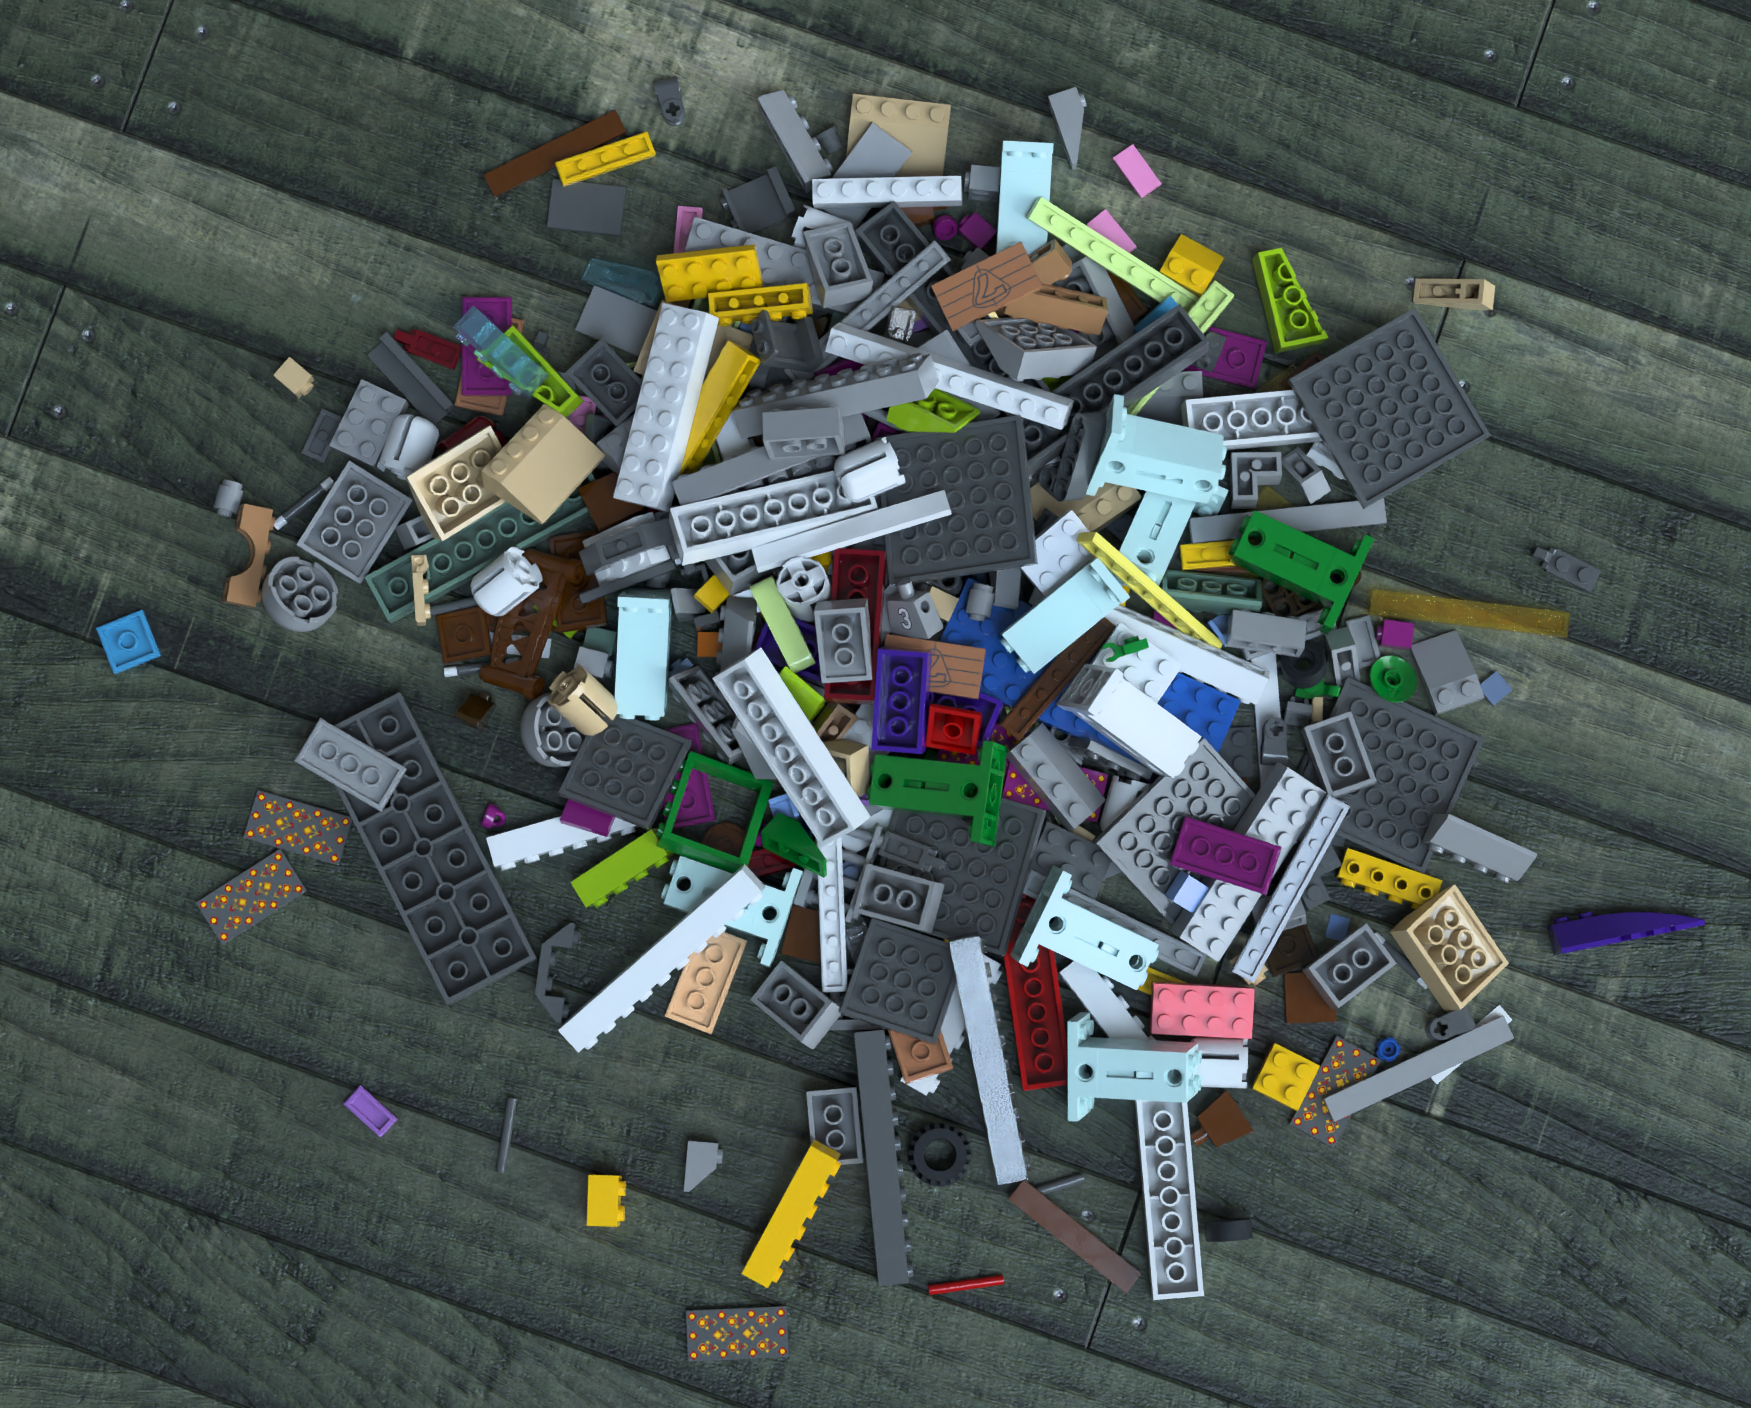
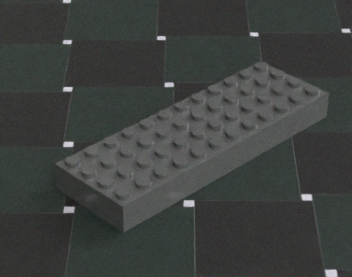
(434, 861)

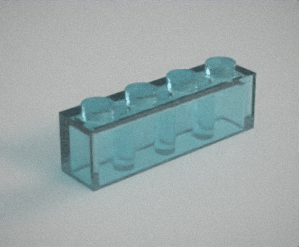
(501, 351)

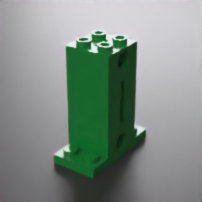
(1299, 563)
(944, 788)

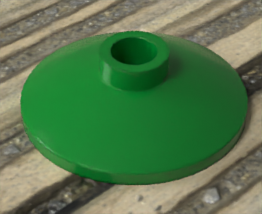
(1400, 674)

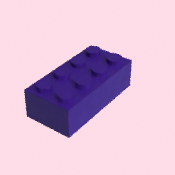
(901, 700)

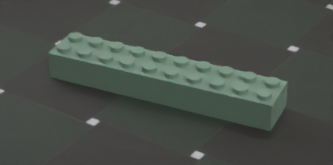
(468, 553)

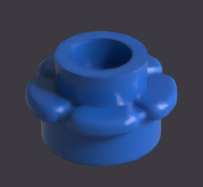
(1394, 1049)

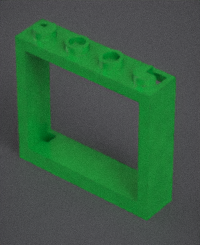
(702, 852)

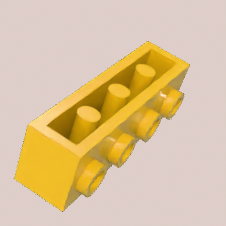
(747, 304)
(1386, 878)

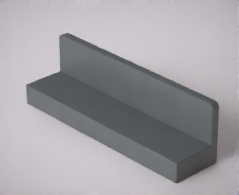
(410, 380)

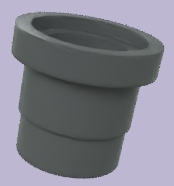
(830, 140)

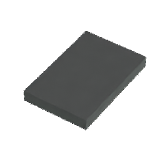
(587, 208)

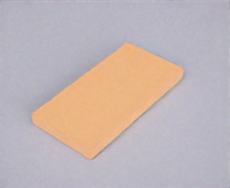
(706, 982)

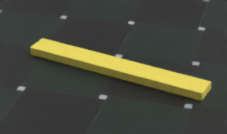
(1146, 588)

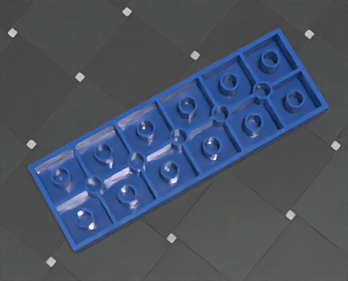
(1190, 701)

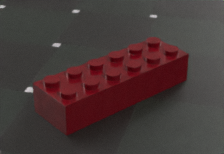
(859, 576)

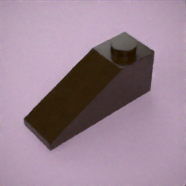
(476, 711)

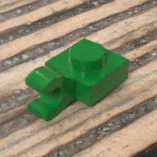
(1131, 646)
(1317, 691)

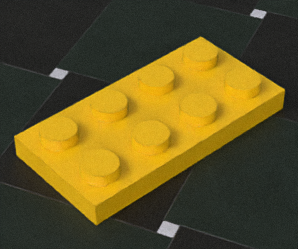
(709, 271)

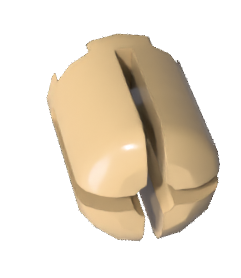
(565, 699)

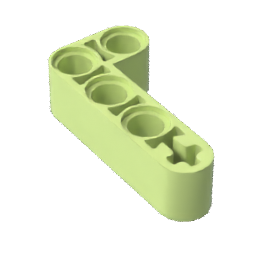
(782, 625)

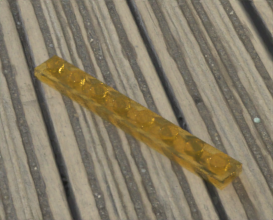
(1469, 613)

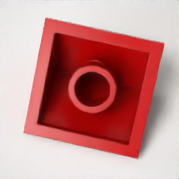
(953, 729)

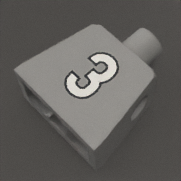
(912, 612)

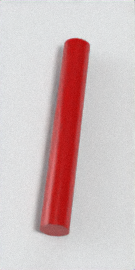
(966, 1284)

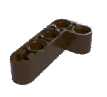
(1291, 600)

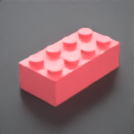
(1201, 1010)

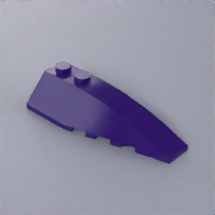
(1608, 929)

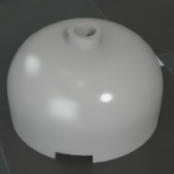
(299, 594)
(549, 735)

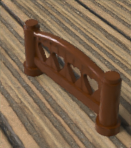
(520, 674)

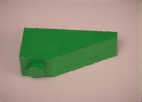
(790, 841)

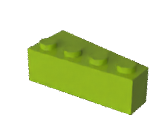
(1285, 304)
(554, 390)
(620, 869)

